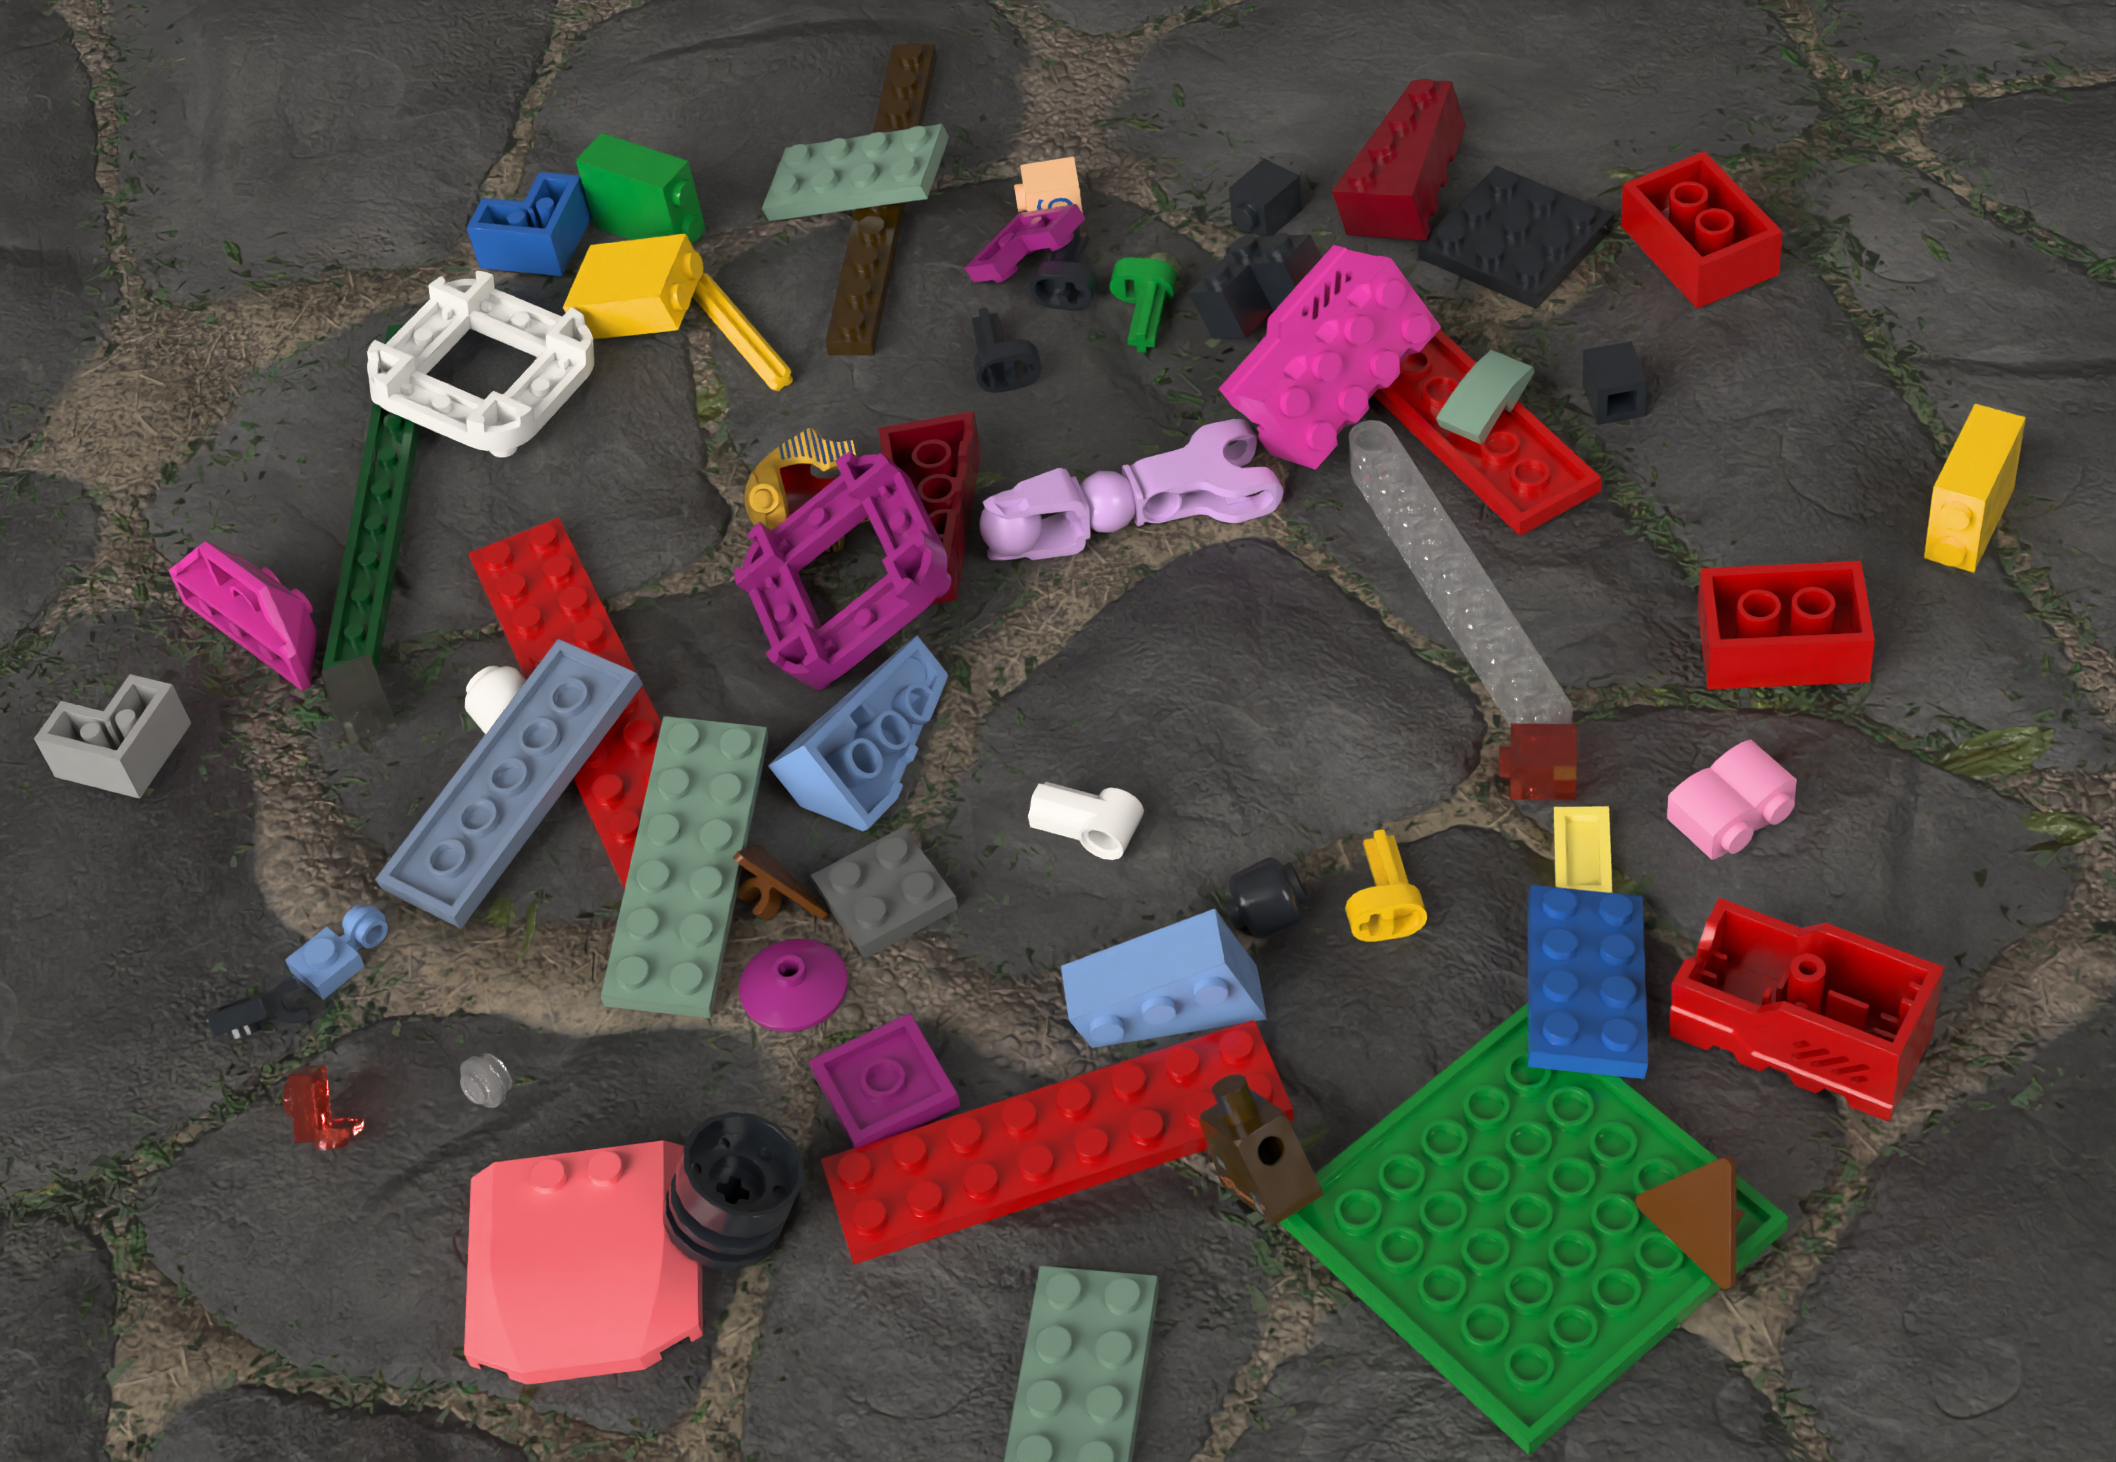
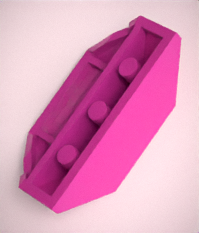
(250, 609)

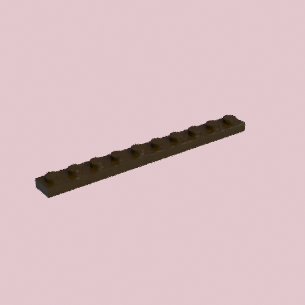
(877, 229)

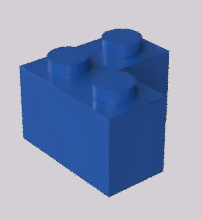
(534, 233)

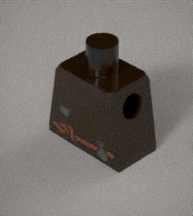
(1257, 1151)

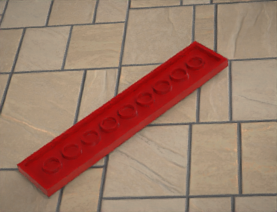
(547, 596)

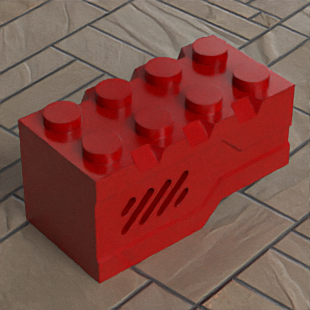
(1808, 1004)

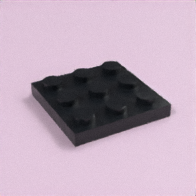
(1516, 236)

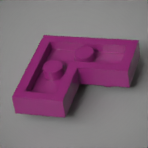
(1022, 236)

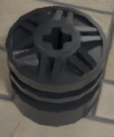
(732, 1190)

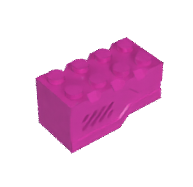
(1321, 371)

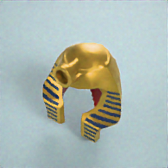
(785, 481)

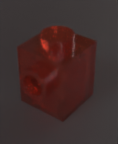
(1540, 761)

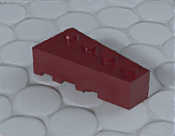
(1402, 166)
(943, 465)

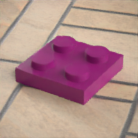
(884, 1082)

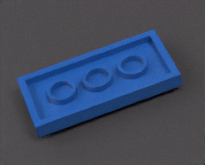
(1586, 982)

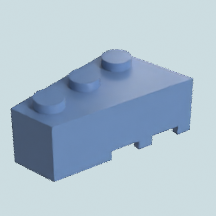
(1164, 984)

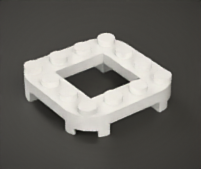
(500, 421)

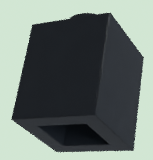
(1265, 199)
(1614, 383)

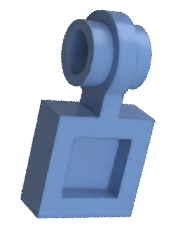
(332, 960)

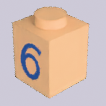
(1048, 185)

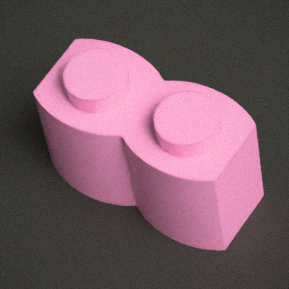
(1732, 800)

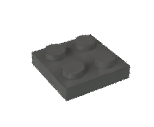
(884, 892)

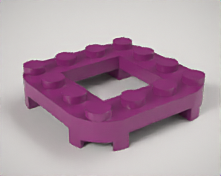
(913, 562)

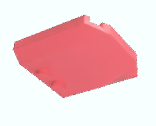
(577, 1265)

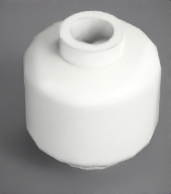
(491, 693)

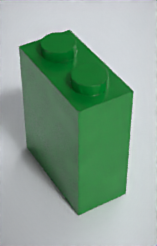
(639, 190)

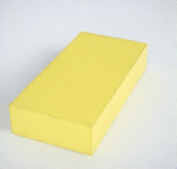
(1582, 848)

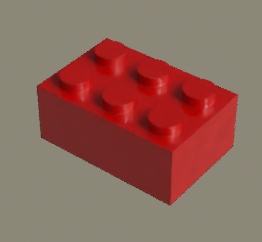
(1701, 229)
(1785, 625)

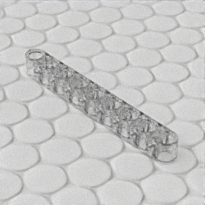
(1454, 580)

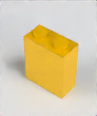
(636, 286)
(1974, 487)

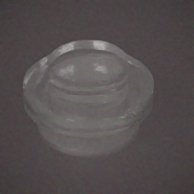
(485, 1080)

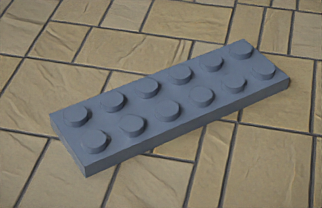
(509, 783)

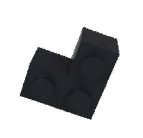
(1252, 282)

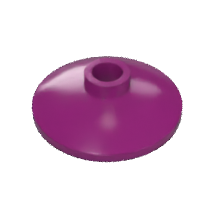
(796, 1000)

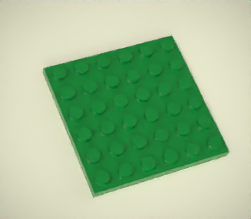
(1509, 1231)

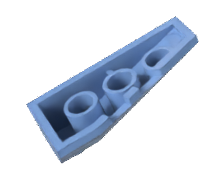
(859, 749)

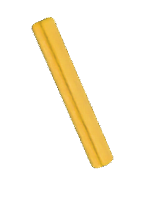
(742, 333)

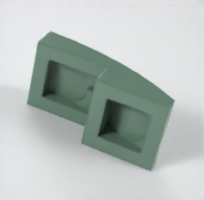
(1483, 394)

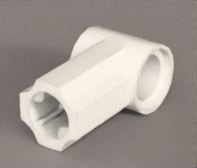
(1099, 822)

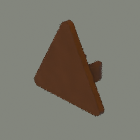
(771, 883)
(1700, 1216)

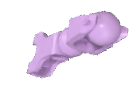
(1156, 489)

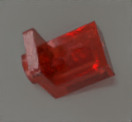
(309, 1105)

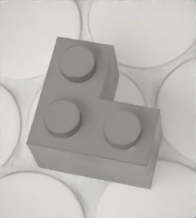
(116, 746)

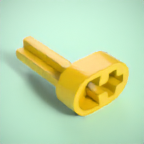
(1391, 907)

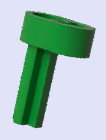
(1149, 286)

